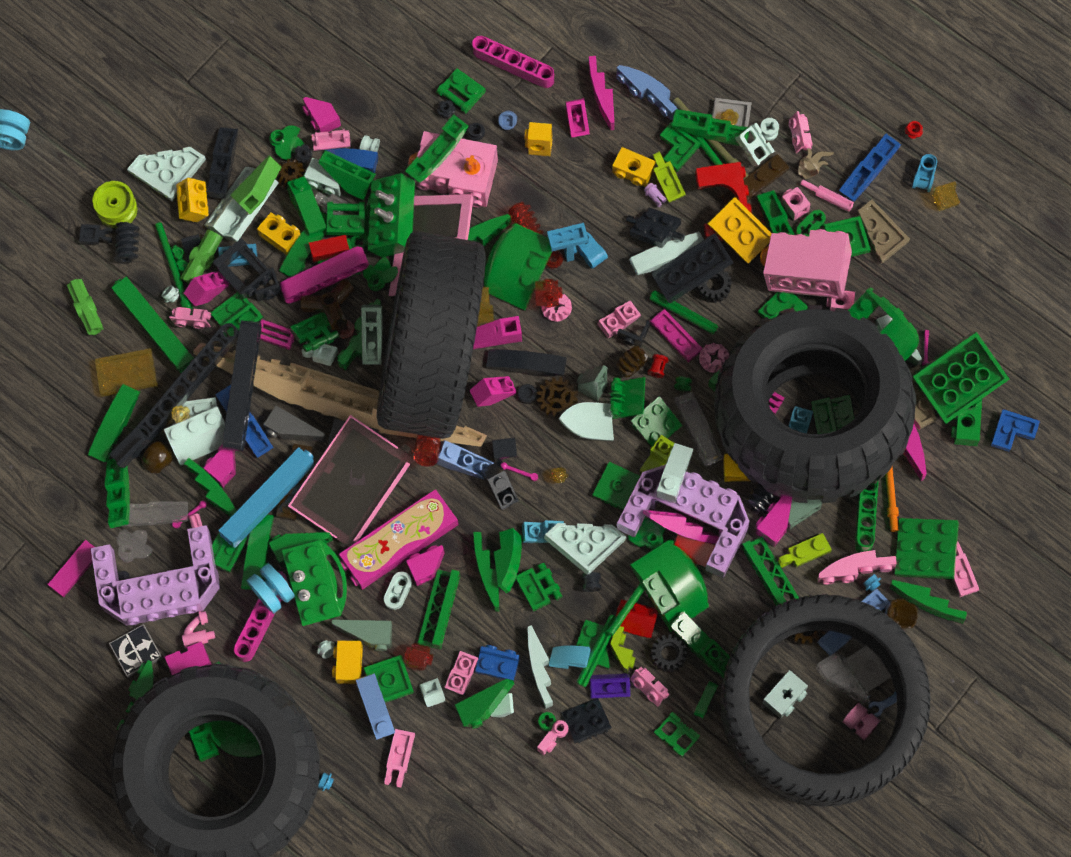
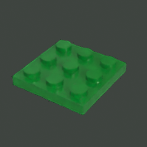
(926, 548)

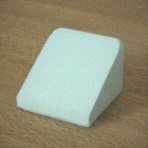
(432, 692)
(505, 707)

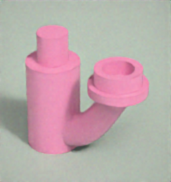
(191, 637)

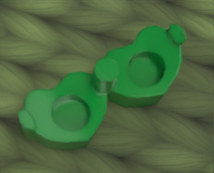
(178, 256)

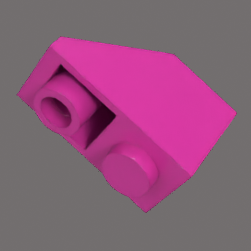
(322, 114)
(206, 287)
(492, 390)
(221, 466)
(425, 565)

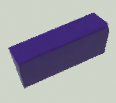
(610, 685)

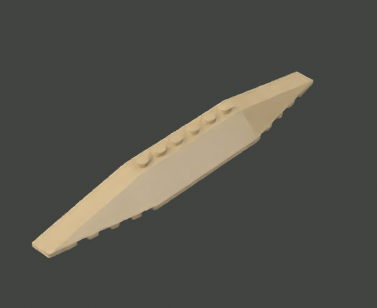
(327, 394)

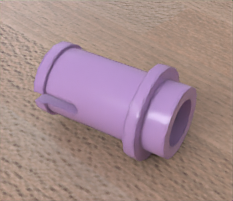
(652, 191)

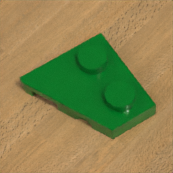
(589, 637)

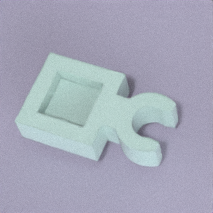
(323, 355)

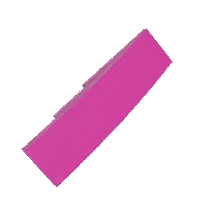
(603, 96)
(915, 454)
(678, 524)

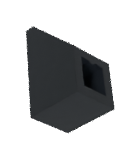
(499, 485)

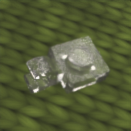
(322, 200)

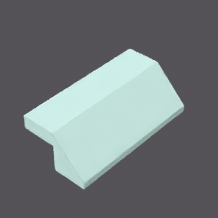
(231, 218)

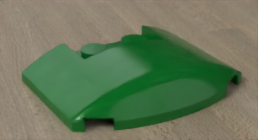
(516, 264)
(672, 582)

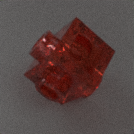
(547, 293)

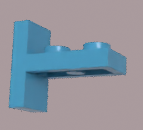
(567, 239)

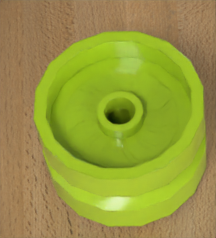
(114, 203)

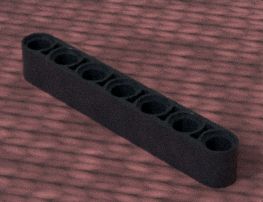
(242, 385)

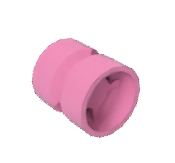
(859, 714)

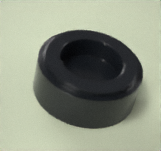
(527, 393)

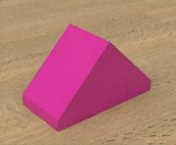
(577, 117)

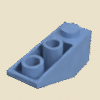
(461, 460)

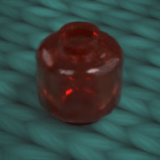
(418, 657)

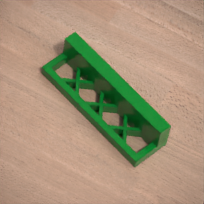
(764, 575)
(445, 608)

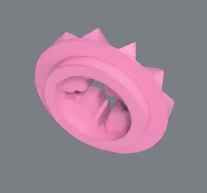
(562, 312)
(705, 359)

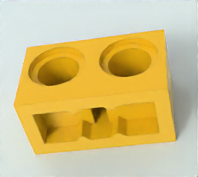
(276, 236)

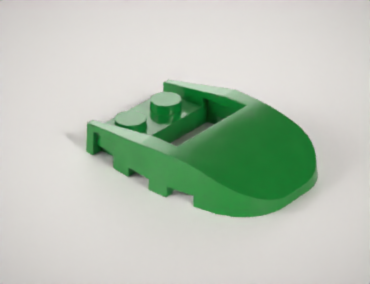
(899, 329)

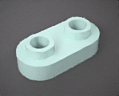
(397, 591)

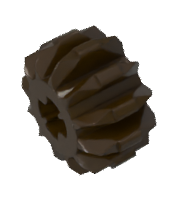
(287, 168)
(631, 361)

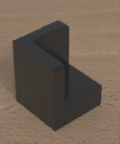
(504, 449)

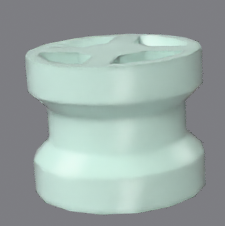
(772, 132)
(369, 144)

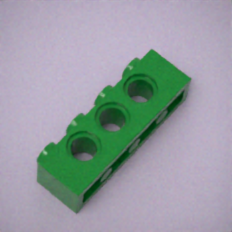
(968, 435)

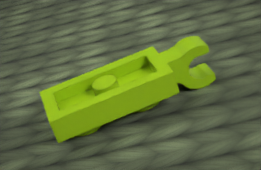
(668, 179)
(806, 551)

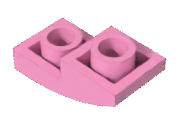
(620, 318)
(462, 672)

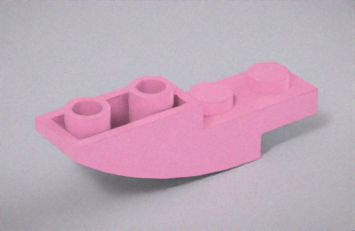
(848, 567)

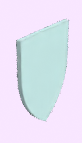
(589, 420)

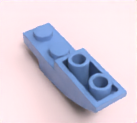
(643, 85)

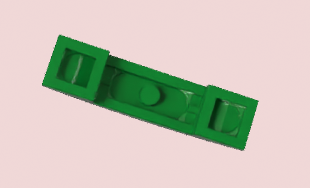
(439, 150)
(300, 252)

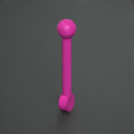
(926, 335)
(534, 477)
(202, 504)

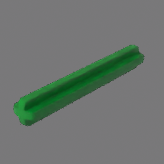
(684, 313)
(596, 654)

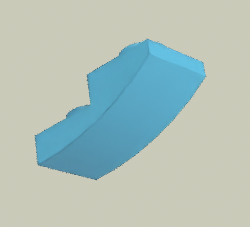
(800, 419)
(535, 531)
(569, 656)

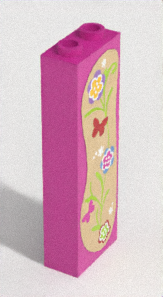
(398, 539)

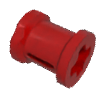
(657, 366)

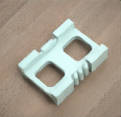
(758, 141)

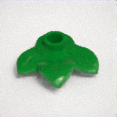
(288, 143)
(380, 272)
(646, 532)

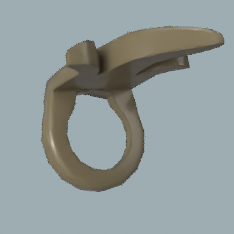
(809, 165)

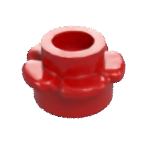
(914, 125)

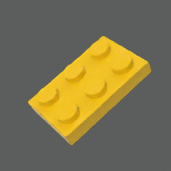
(741, 230)

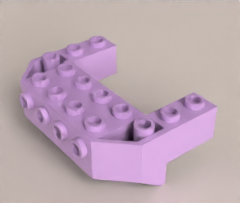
(699, 500)
(161, 593)

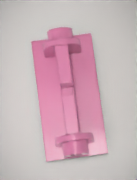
(799, 125)
(332, 140)
(197, 320)
(642, 680)

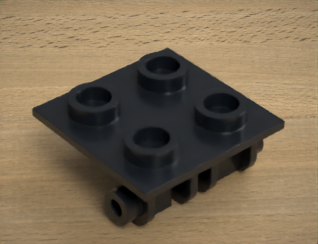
(586, 720)

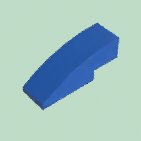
(362, 158)

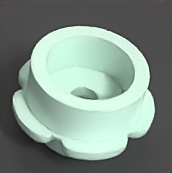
(170, 294)
(326, 649)

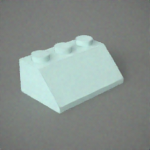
(197, 435)

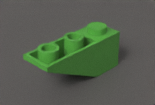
(256, 185)

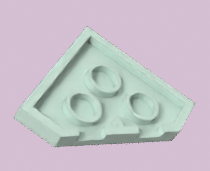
(166, 169)
(585, 543)

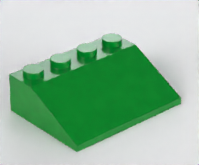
(960, 377)

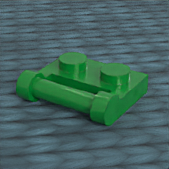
(465, 87)
(345, 223)

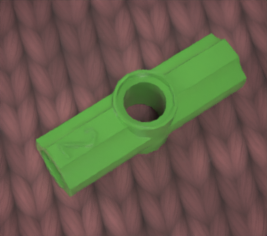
(202, 256)
(85, 307)

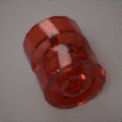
(427, 450)

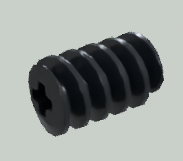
(126, 242)
(759, 499)

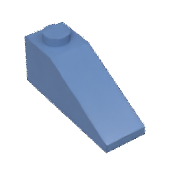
(375, 706)

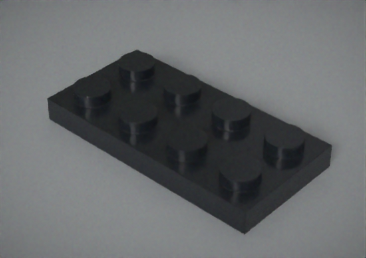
(692, 268)

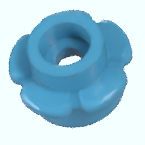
(872, 583)
(325, 781)

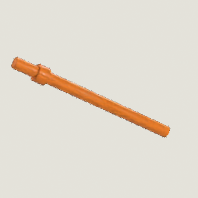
(892, 510)

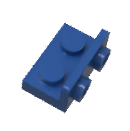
(497, 663)

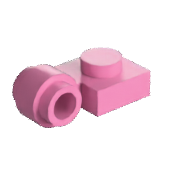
(548, 742)

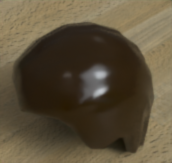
(157, 456)
(902, 613)

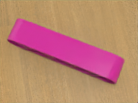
(507, 55)
(324, 274)
(255, 624)

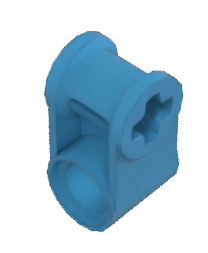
(925, 176)
(592, 252)

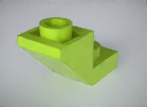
(658, 454)
(623, 655)

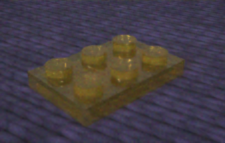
(131, 368)

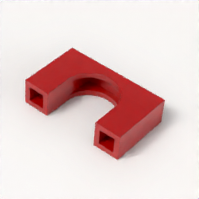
(726, 176)

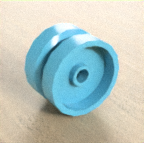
(13, 130)
(270, 588)

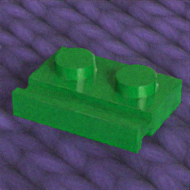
(225, 554)

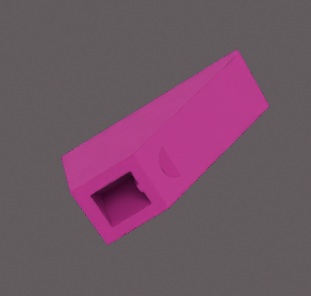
(498, 333)
(775, 523)

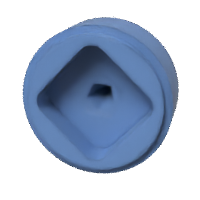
(507, 120)

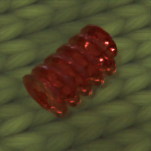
(521, 216)

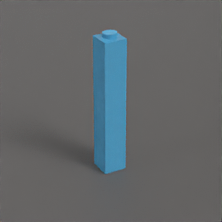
(267, 497)

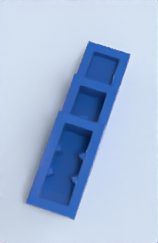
(870, 167)
(255, 436)

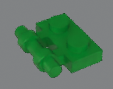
(311, 328)
(534, 591)

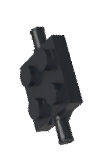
(655, 227)

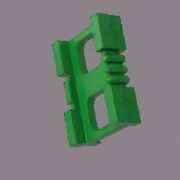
(681, 730)

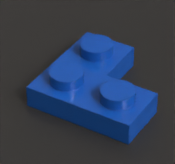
(1011, 425)

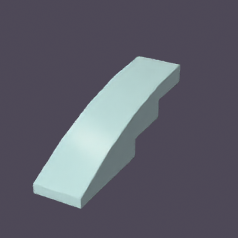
(657, 257)
(538, 662)

